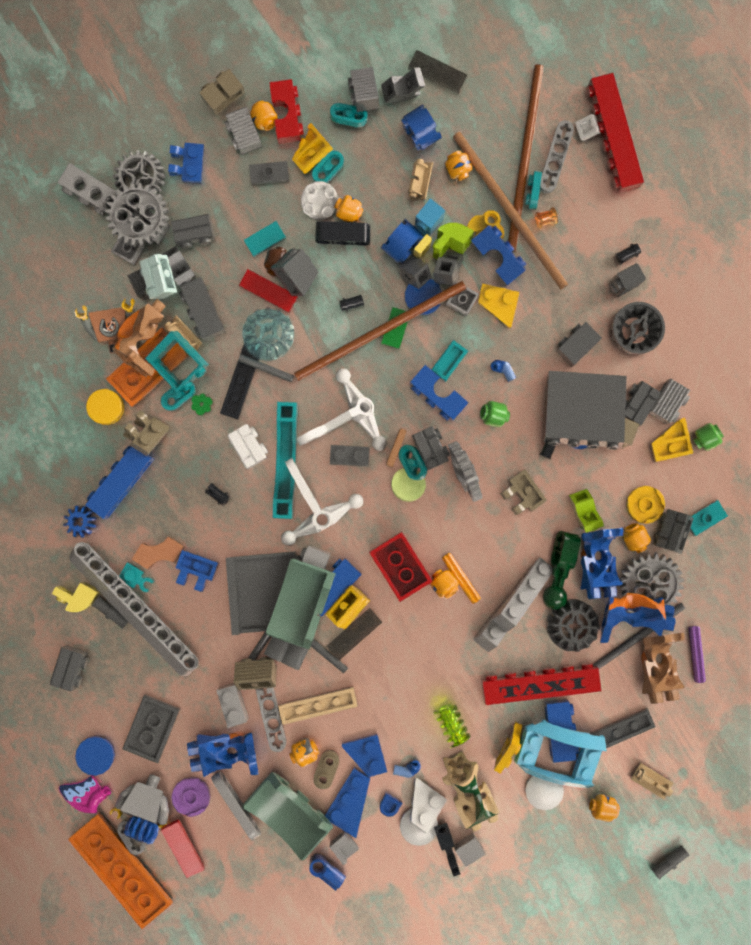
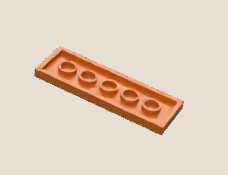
(120, 870)

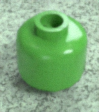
(494, 414)
(708, 437)

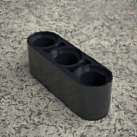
(342, 233)

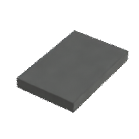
(151, 728)

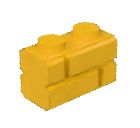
(347, 607)

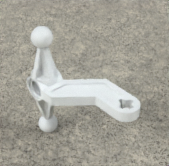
(364, 417)
(310, 525)

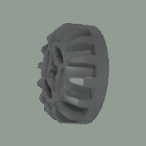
(648, 317)
(573, 609)

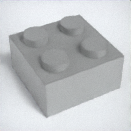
(127, 252)
(463, 301)

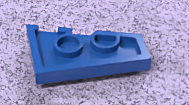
(349, 803)

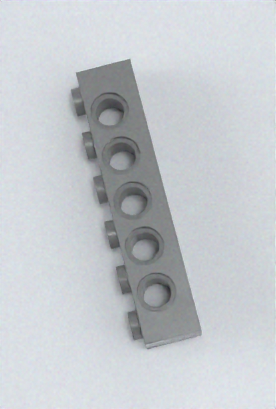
(73, 177)

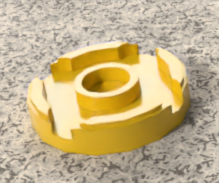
(645, 504)

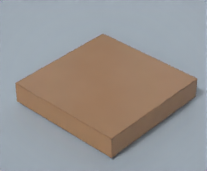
(396, 447)

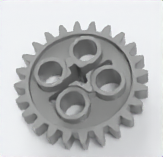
(147, 201)
(465, 471)
(654, 566)

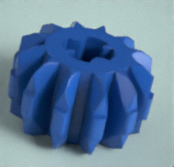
(72, 521)
(141, 830)

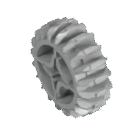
(141, 161)

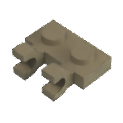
(149, 437)
(527, 490)

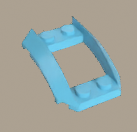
(586, 762)

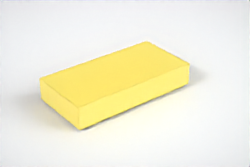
(423, 246)

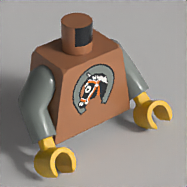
(106, 323)

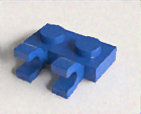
(192, 162)
(197, 566)

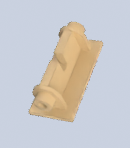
(419, 186)
(178, 325)
(652, 781)

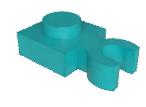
(133, 575)

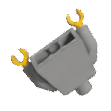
(144, 802)

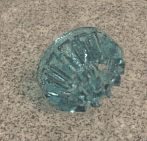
(262, 347)

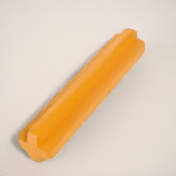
(461, 577)

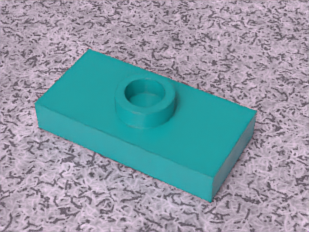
(707, 517)

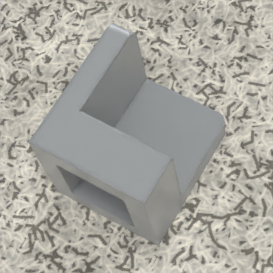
(343, 847)
(469, 849)

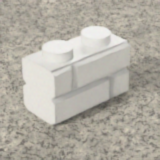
(247, 446)

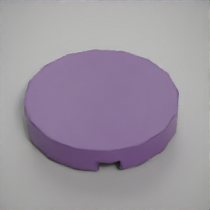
(191, 796)

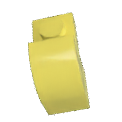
(79, 600)

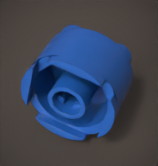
(421, 127)
(401, 241)

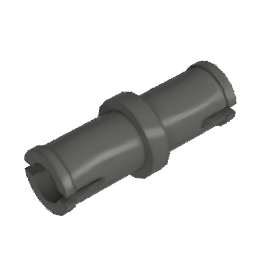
(110, 612)
(670, 862)

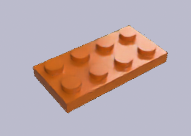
(134, 385)

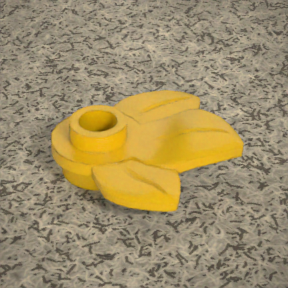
(480, 222)

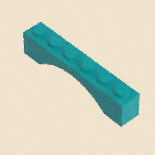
(286, 449)

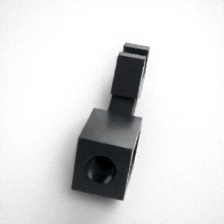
(446, 843)

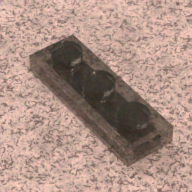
(438, 71)
(354, 634)

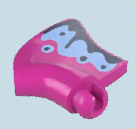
(85, 795)

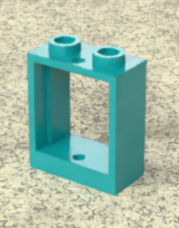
(163, 348)

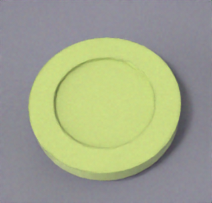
(406, 488)

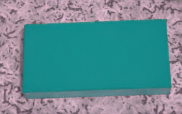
(265, 239)
(449, 360)

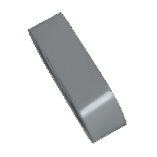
(129, 842)

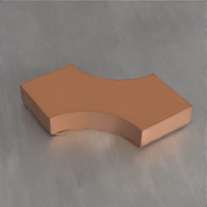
(149, 555)

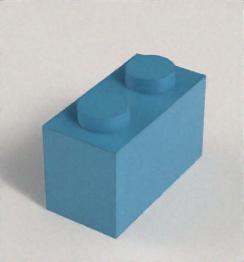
(429, 218)

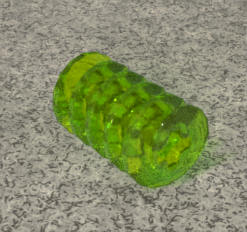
(453, 724)

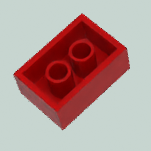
(400, 566)

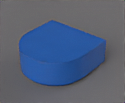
(389, 805)

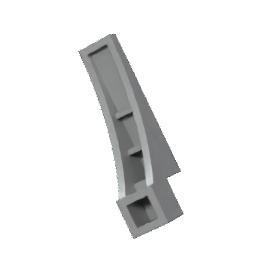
(515, 606)

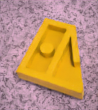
(311, 150)
(499, 302)
(672, 443)
(510, 747)

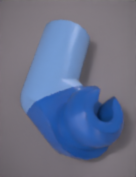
(503, 367)
(409, 770)

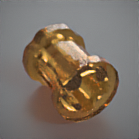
(546, 218)

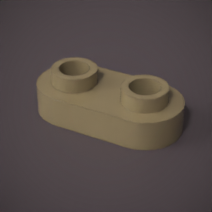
(326, 770)

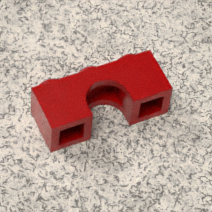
(284, 95)

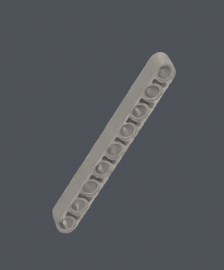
(130, 599)

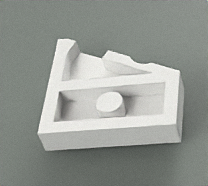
(425, 806)

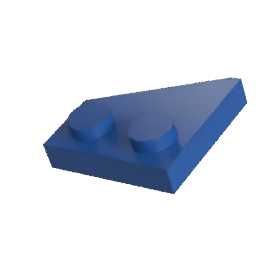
(367, 754)

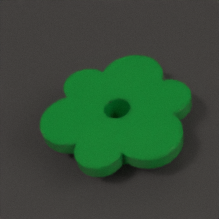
(197, 400)

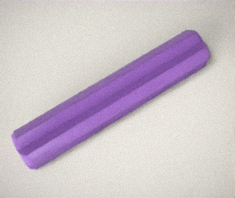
(697, 654)

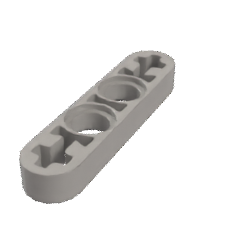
(555, 156)
(270, 714)
(235, 805)

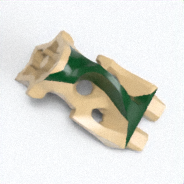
(469, 793)

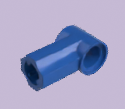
(327, 872)

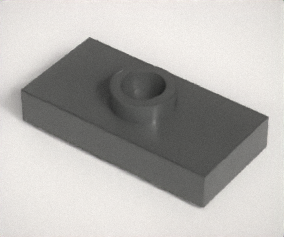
(269, 173)

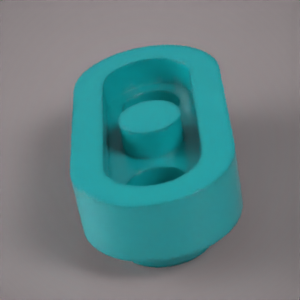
(348, 115)
(327, 168)
(532, 197)
(179, 397)
(412, 464)

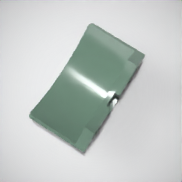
(299, 603)
(288, 815)

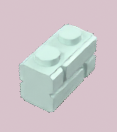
(158, 277)

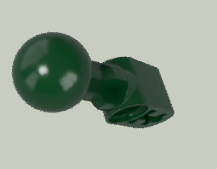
(563, 560)

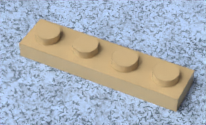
(317, 705)

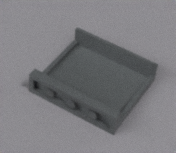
(585, 409)
(255, 588)

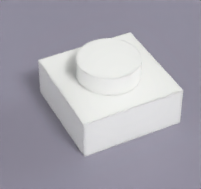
(587, 127)

